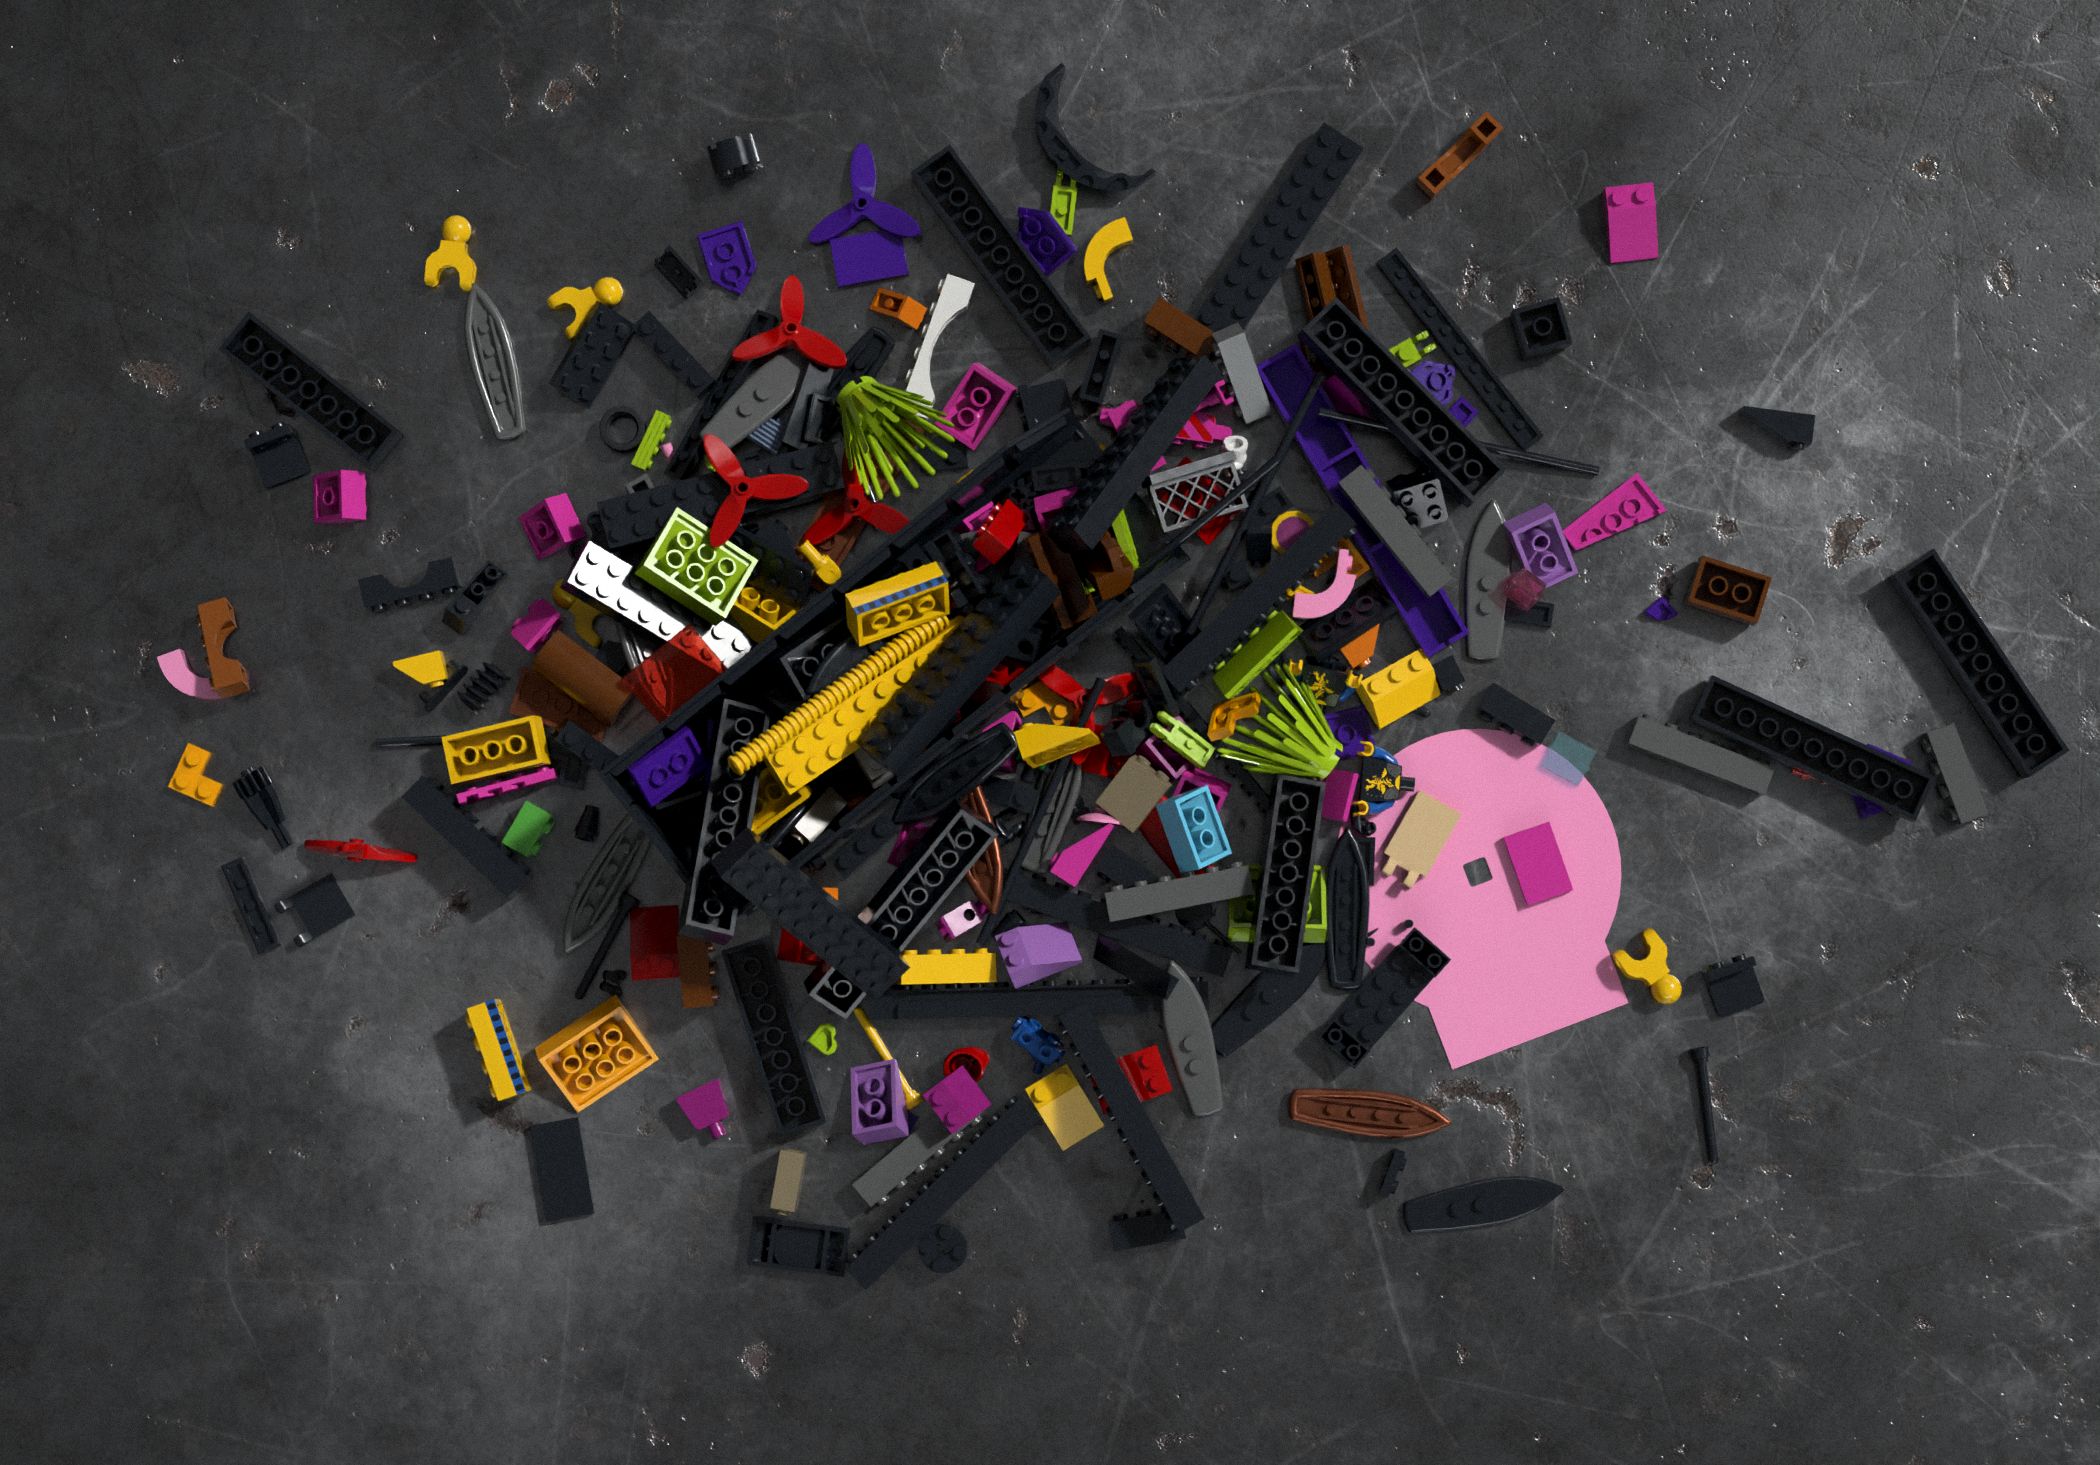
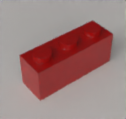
(999, 530)

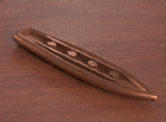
(987, 872)
(1365, 1112)

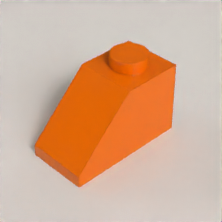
(898, 308)
(1361, 649)

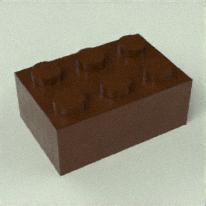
(1177, 330)
(1727, 590)
(697, 972)

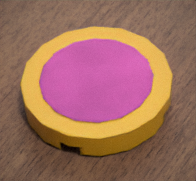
(1289, 528)

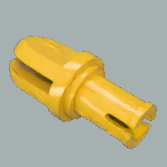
(825, 569)

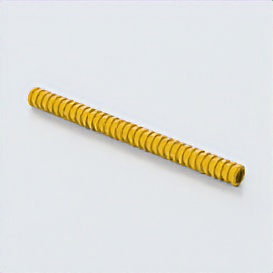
(834, 694)

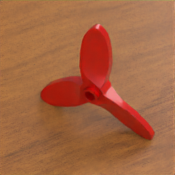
(792, 334)
(764, 487)
(839, 518)
(1114, 690)
(356, 850)

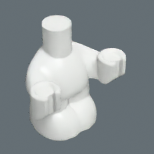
(1239, 445)

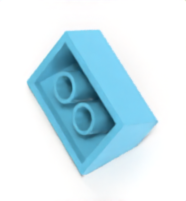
(1193, 829)

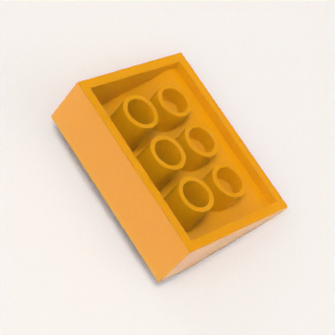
(596, 1053)

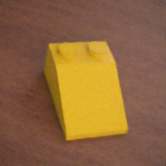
(760, 612)
(1047, 743)
(1064, 1107)

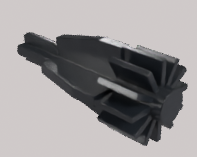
(263, 802)

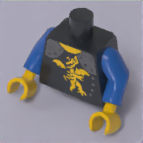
(1328, 680)
(1380, 780)

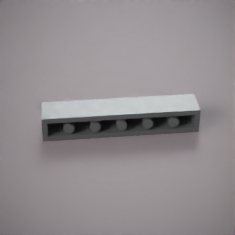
(1394, 531)
(1700, 755)
(1178, 893)
(907, 1158)

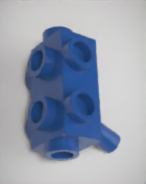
(1041, 1045)

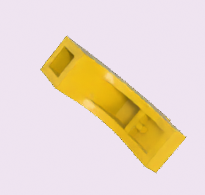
(1105, 241)

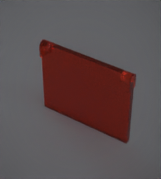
(674, 673)

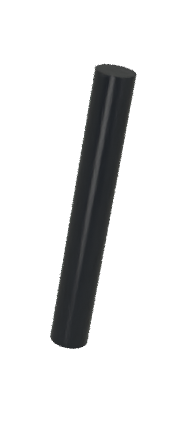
(409, 741)

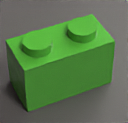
(528, 829)

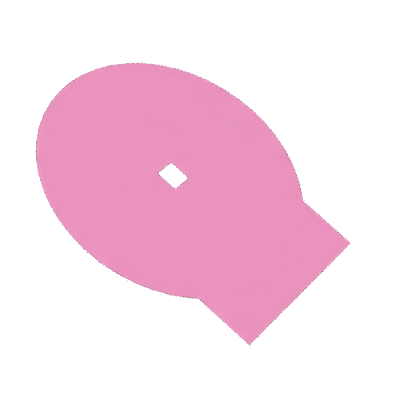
(1511, 964)

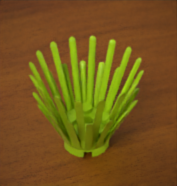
(869, 412)
(1308, 748)

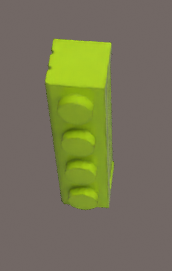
(651, 440)

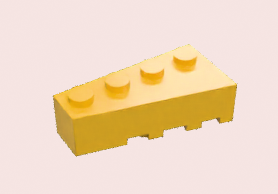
(949, 968)

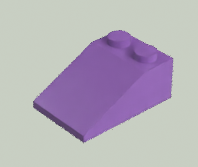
(1541, 544)
(1037, 951)
(878, 1103)

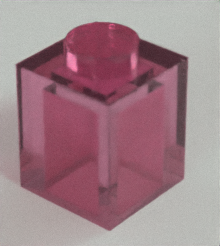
(1524, 588)

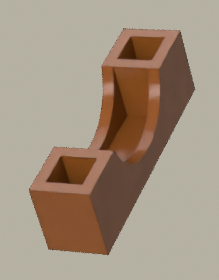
(1459, 156)
(217, 621)

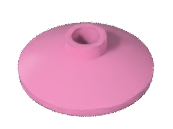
(1099, 816)

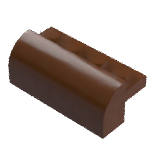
(1330, 276)
(1106, 567)
(1064, 570)
(582, 678)

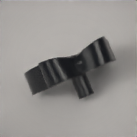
(1079, 809)
(612, 981)

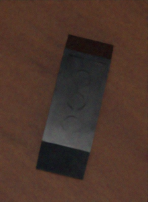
(1383, 997)

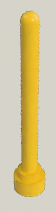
(911, 1097)

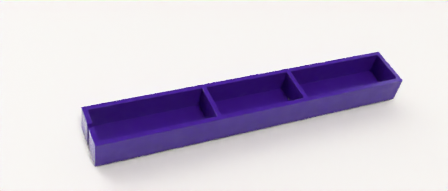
(1334, 456)

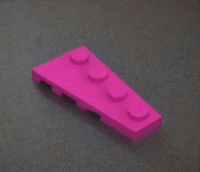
(1619, 510)
(500, 787)

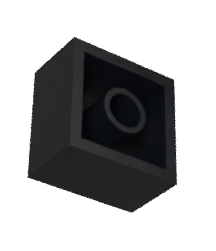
(1541, 328)

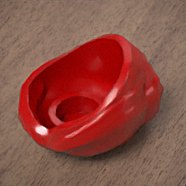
(964, 1057)

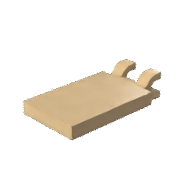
(1420, 837)

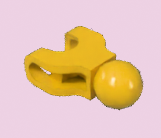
(452, 253)
(606, 290)
(582, 612)
(1652, 969)

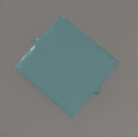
(1568, 758)

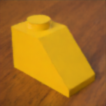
(425, 668)

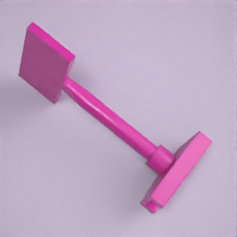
(1121, 414)

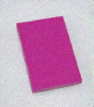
(1538, 863)

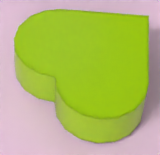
(824, 1039)

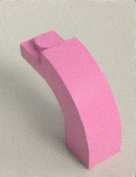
(1319, 605)
(181, 676)

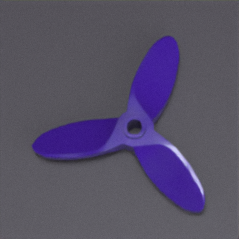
(880, 213)

